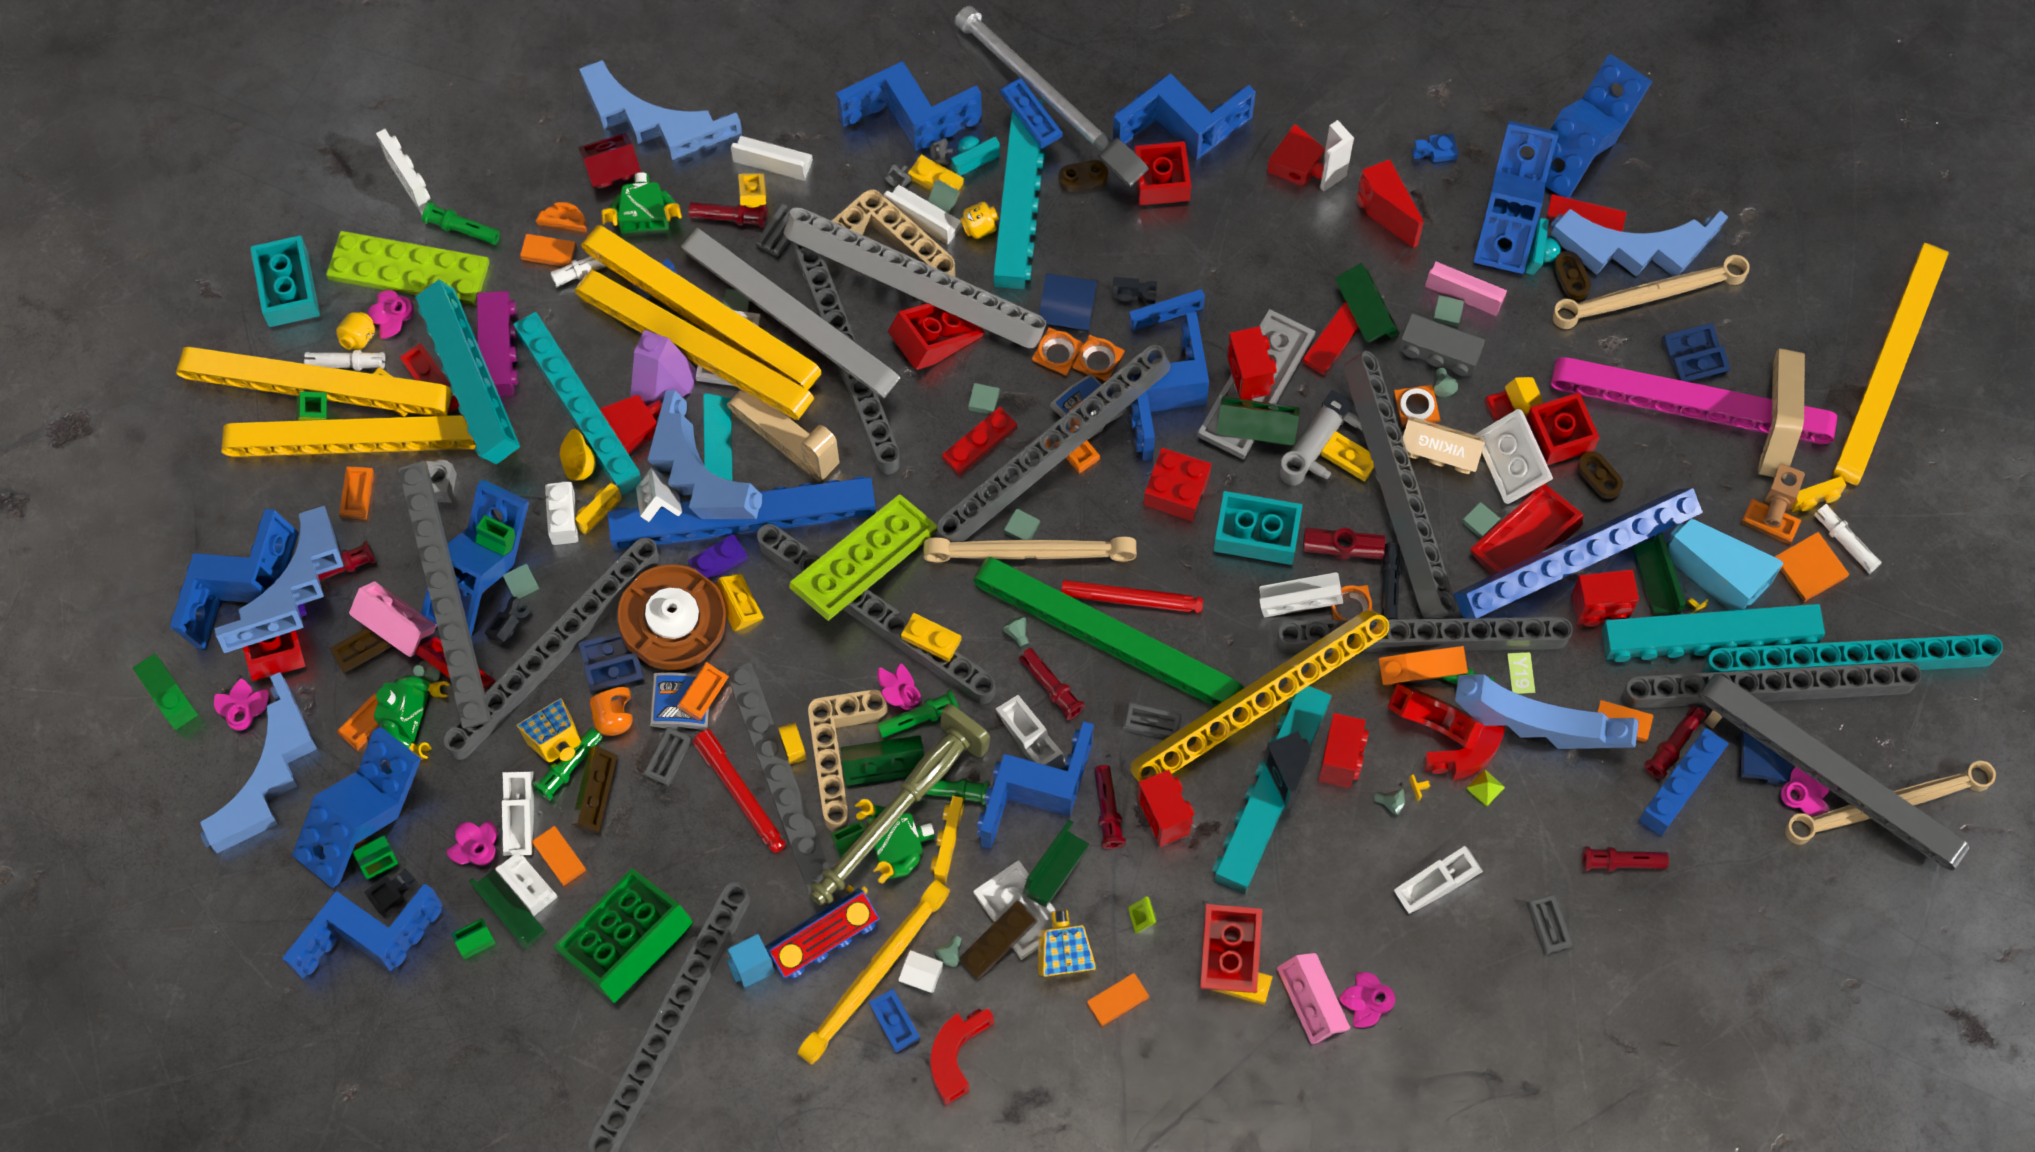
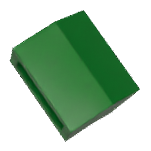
(495, 535)
(846, 837)
(375, 857)
(473, 938)

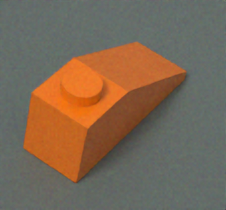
(1423, 665)

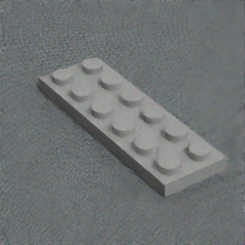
(1287, 346)

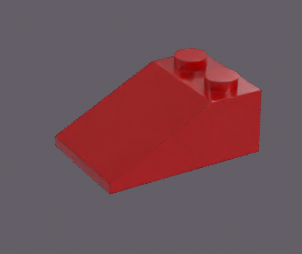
(1389, 202)
(931, 334)
(1231, 948)

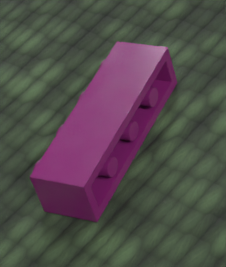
(496, 338)

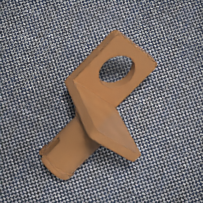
(1782, 497)

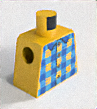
(551, 732)
(1063, 947)

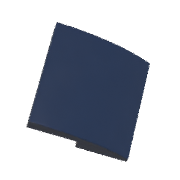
(1067, 301)
(1696, 353)
(609, 662)
(1762, 762)

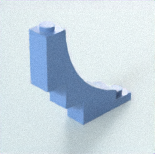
(681, 130)
(1669, 249)
(676, 452)
(277, 608)
(1530, 718)
(249, 810)

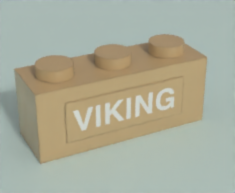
(1443, 445)

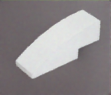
(1030, 733)
(518, 813)
(1438, 880)

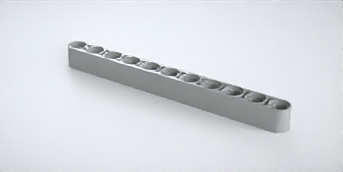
(914, 277)
(790, 313)

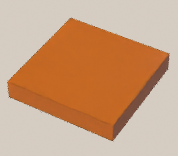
(1811, 567)

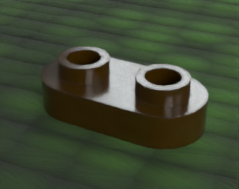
(1084, 177)
(1572, 277)
(1602, 475)

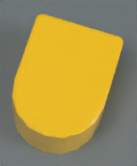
(1523, 394)
(792, 743)

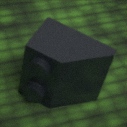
(1287, 765)

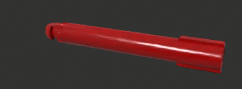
(1132, 596)
(715, 756)

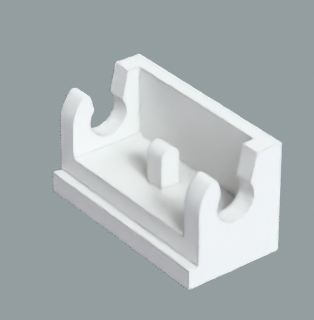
(526, 883)

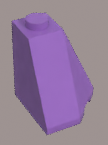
(660, 367)

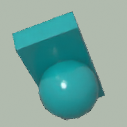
(974, 154)
(1542, 248)

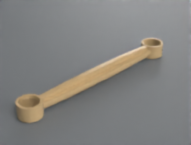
(1650, 291)
(1118, 549)
(1915, 795)

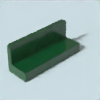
(1366, 303)
(1258, 420)
(1658, 577)
(881, 759)
(1055, 866)
(508, 909)

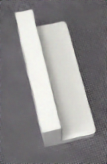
(1336, 155)
(771, 158)
(924, 214)
(656, 492)
(1300, 594)

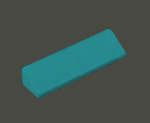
(717, 435)

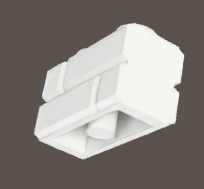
(561, 513)

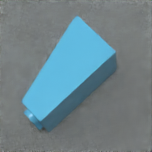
(1721, 564)

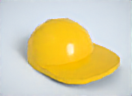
(576, 457)

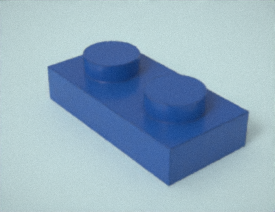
(894, 1020)

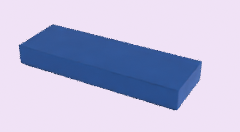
(1031, 113)
(1166, 310)

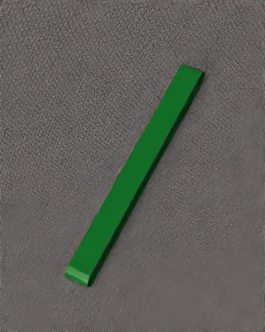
(1105, 632)

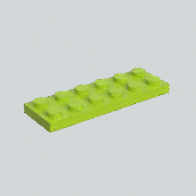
(405, 266)
(863, 557)

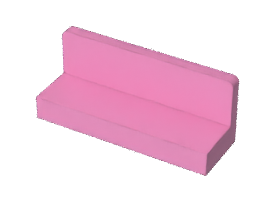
(1465, 288)
(391, 618)
(1313, 997)

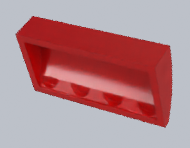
(1528, 530)

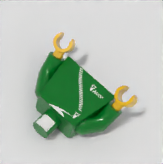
(641, 207)
(402, 707)
(900, 846)

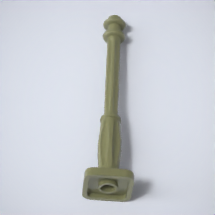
(961, 734)

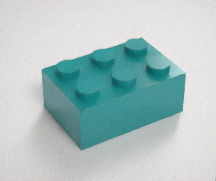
(285, 281)
(1258, 527)

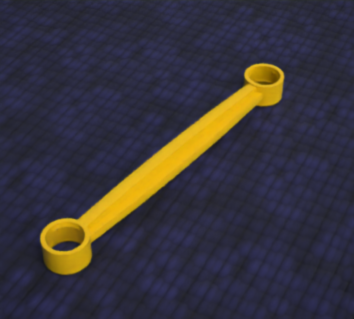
(866, 981)

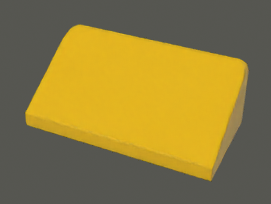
(739, 601)

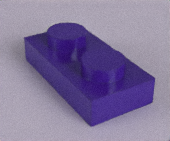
(719, 558)

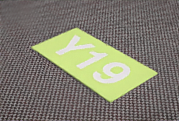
(1521, 673)

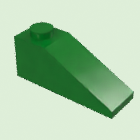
(165, 691)

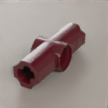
(1361, 544)

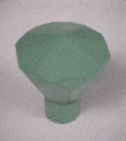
(1444, 385)
(1017, 629)
(427, 671)
(1392, 800)
(949, 952)

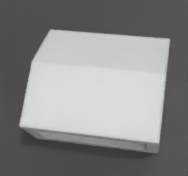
(921, 971)

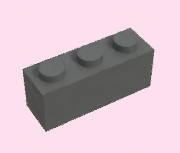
(1441, 345)

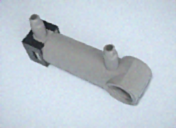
(1332, 415)

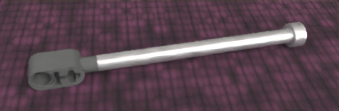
(1113, 154)

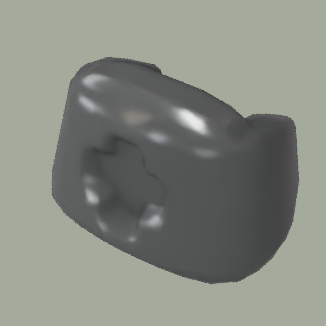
(940, 152)
(897, 176)

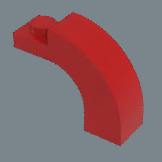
(1435, 714)
(1466, 760)
(954, 1033)

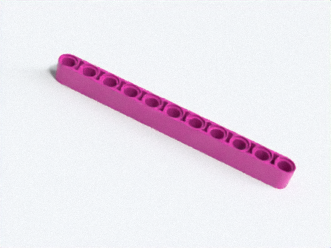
(1682, 398)

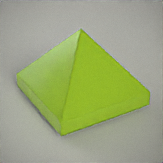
(1485, 788)
(1142, 914)

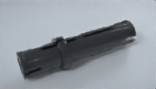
(1390, 590)

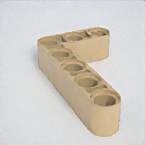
(894, 232)
(1786, 412)
(812, 452)
(830, 751)

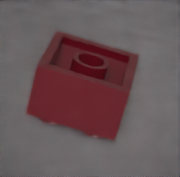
(610, 160)

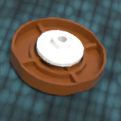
(671, 617)

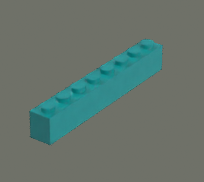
(1018, 208)
(467, 372)
(577, 403)
(1709, 631)
(1265, 804)

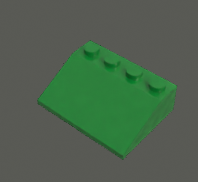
(623, 934)

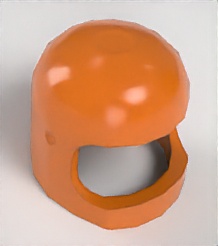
(609, 715)

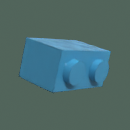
(749, 961)

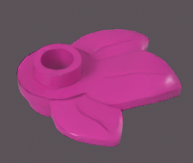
(387, 315)
(899, 687)
(241, 702)
(1809, 794)
(472, 840)
(1363, 999)

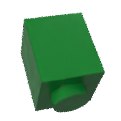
(311, 406)

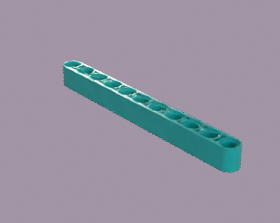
(1864, 652)

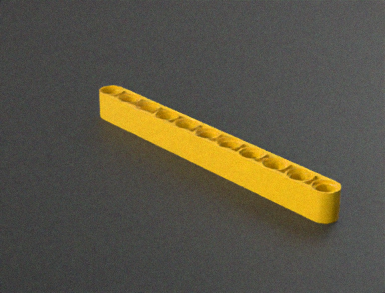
(699, 307)
(695, 344)
(1890, 364)
(293, 377)
(346, 436)
(1272, 695)

